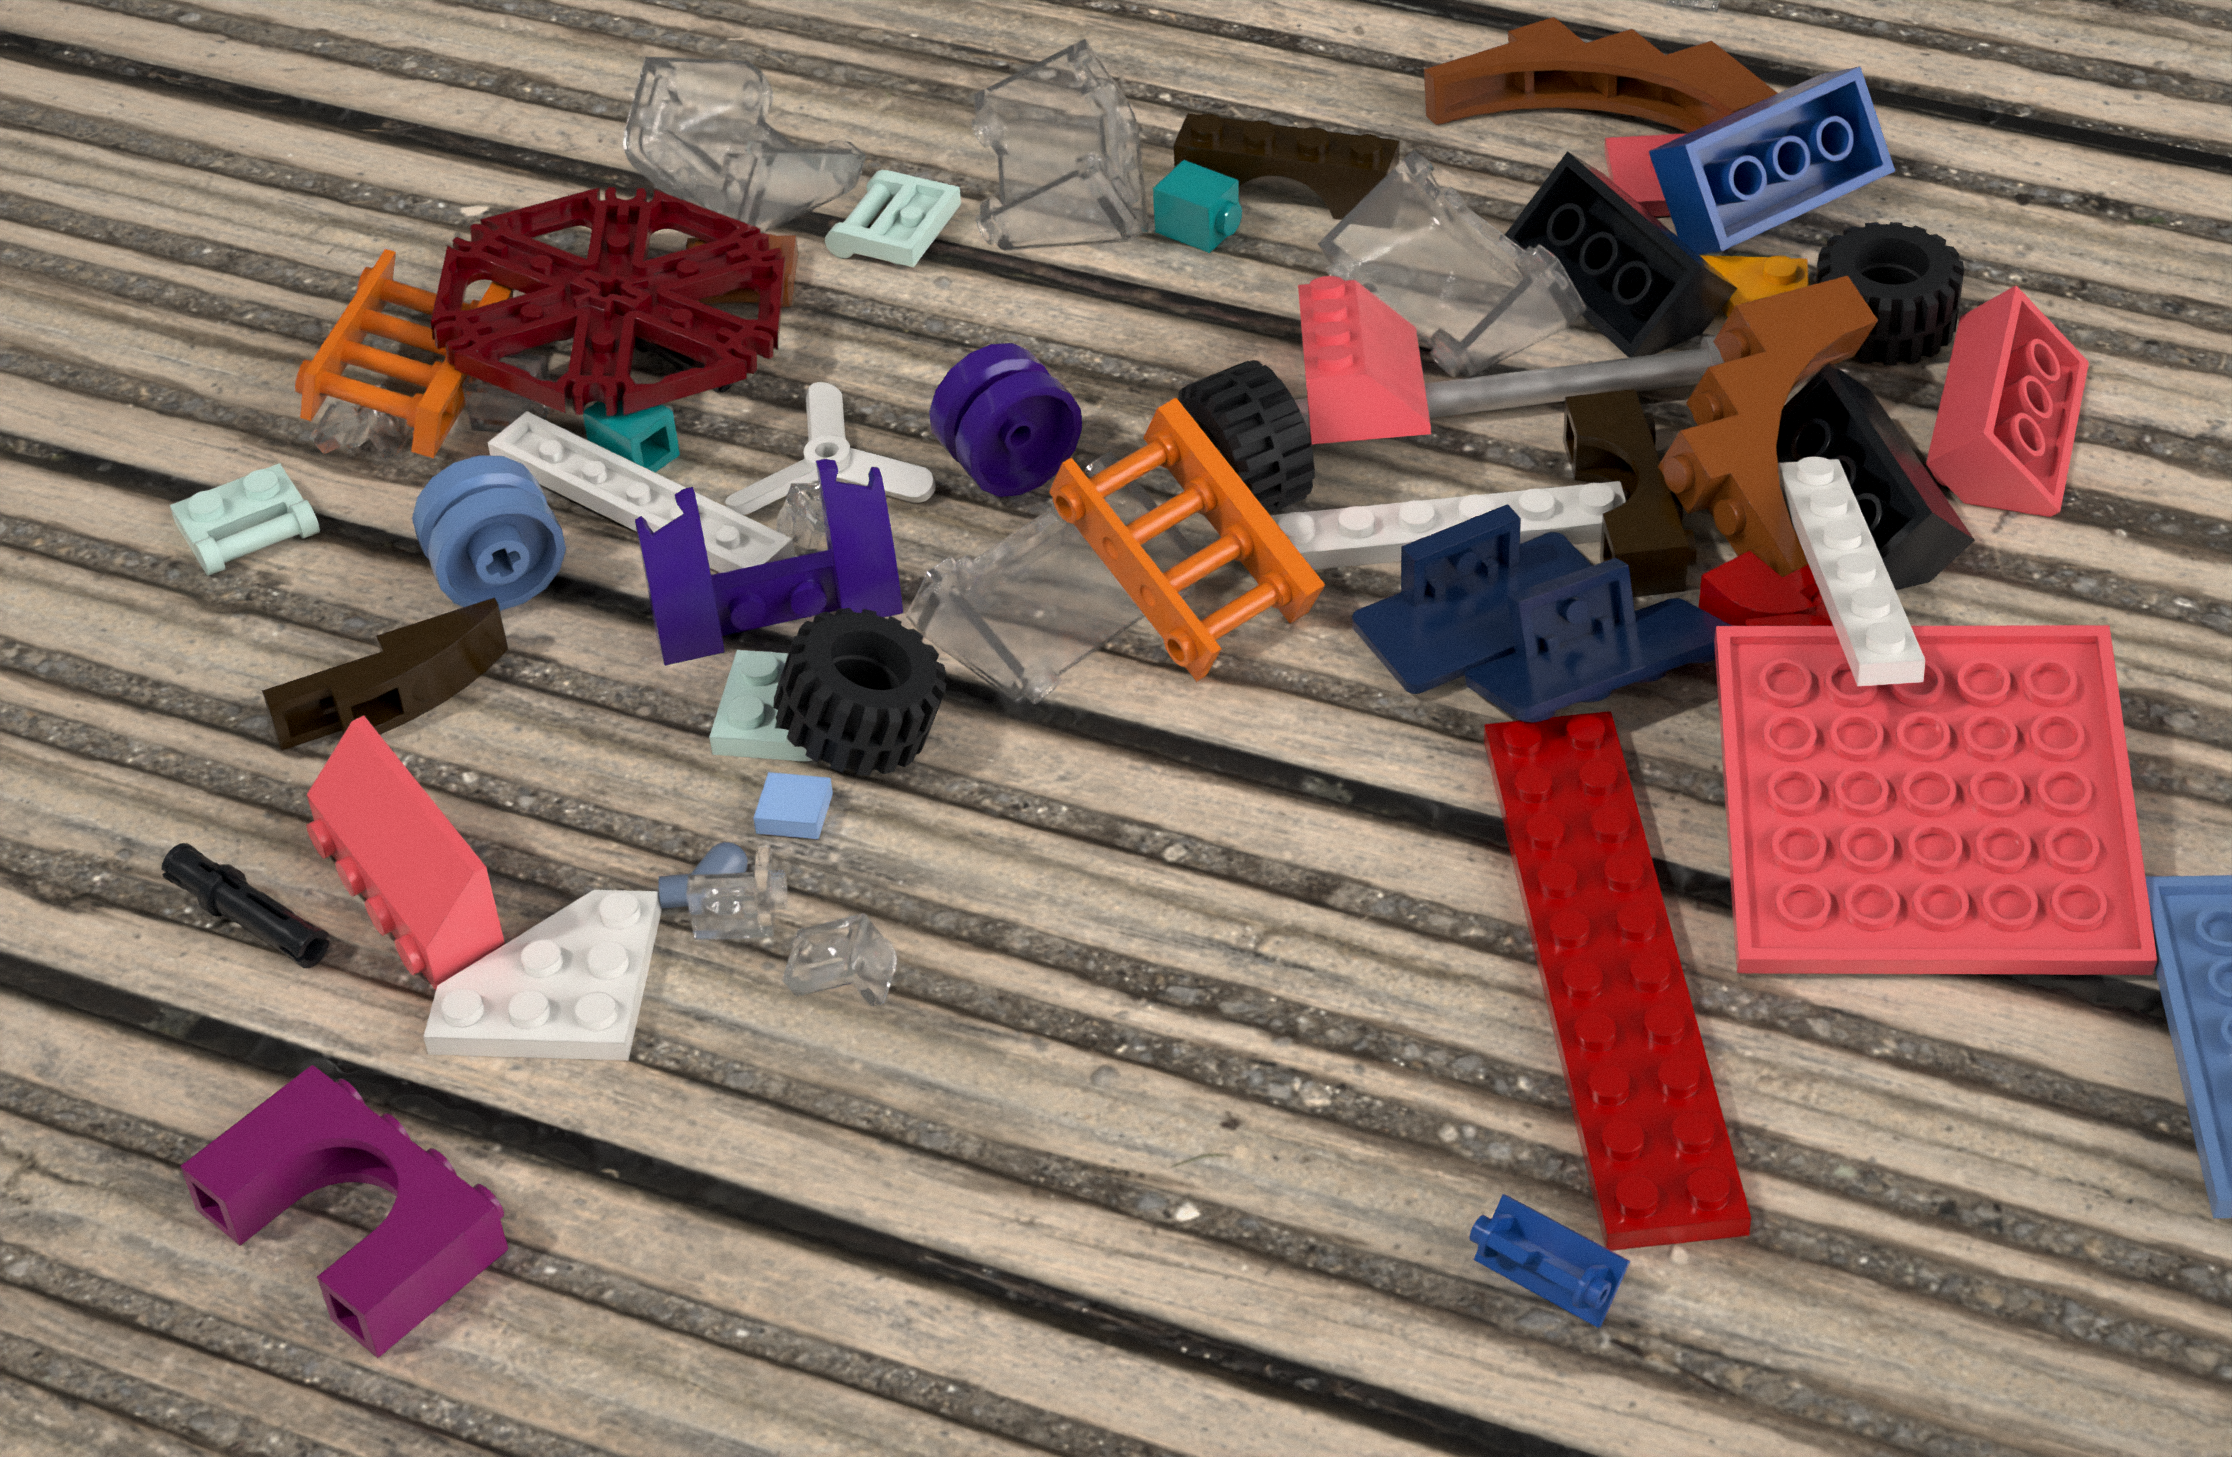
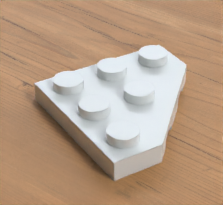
(556, 988)

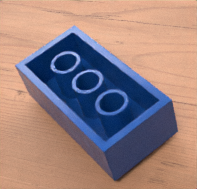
(1772, 161)

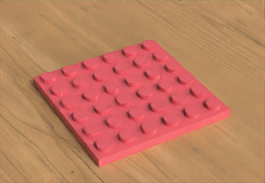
(1934, 816)

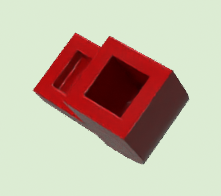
(1752, 590)

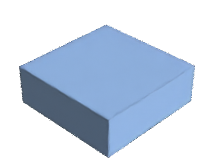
(793, 805)

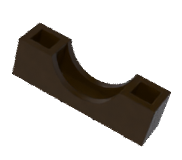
(1332, 164)
(1615, 441)

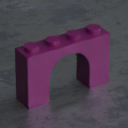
(324, 1136)

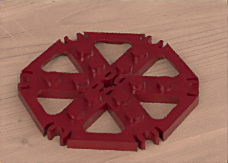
(609, 299)

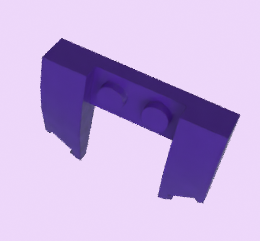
(699, 608)

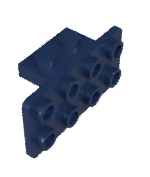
(1456, 600)
(1585, 638)

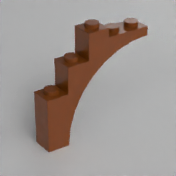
(1617, 74)
(1738, 404)

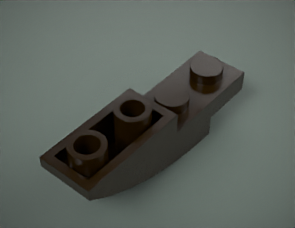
(408, 677)

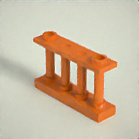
(428, 413)
(1227, 503)

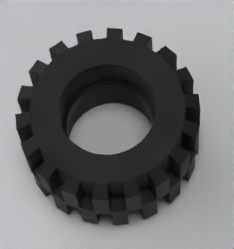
(1907, 283)
(1256, 431)
(859, 691)

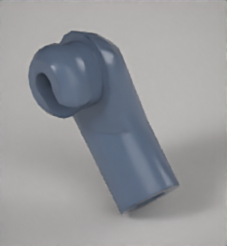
(720, 859)

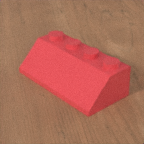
(1359, 365)
(2008, 409)
(402, 857)

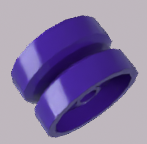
(1005, 419)

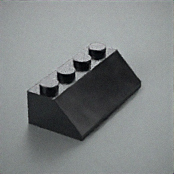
(1627, 266)
(1897, 496)

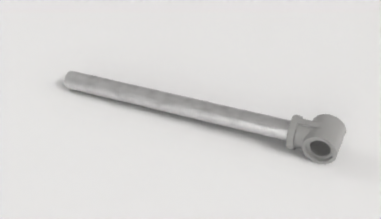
(1556, 383)

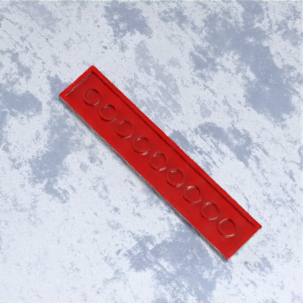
(1614, 986)

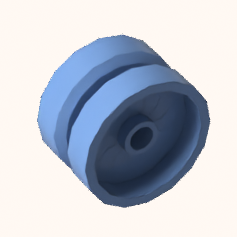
(488, 532)

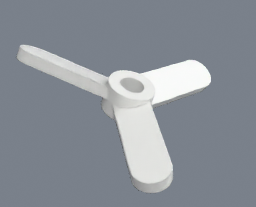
(828, 441)

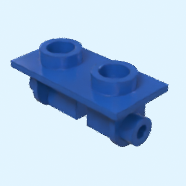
(1549, 1259)

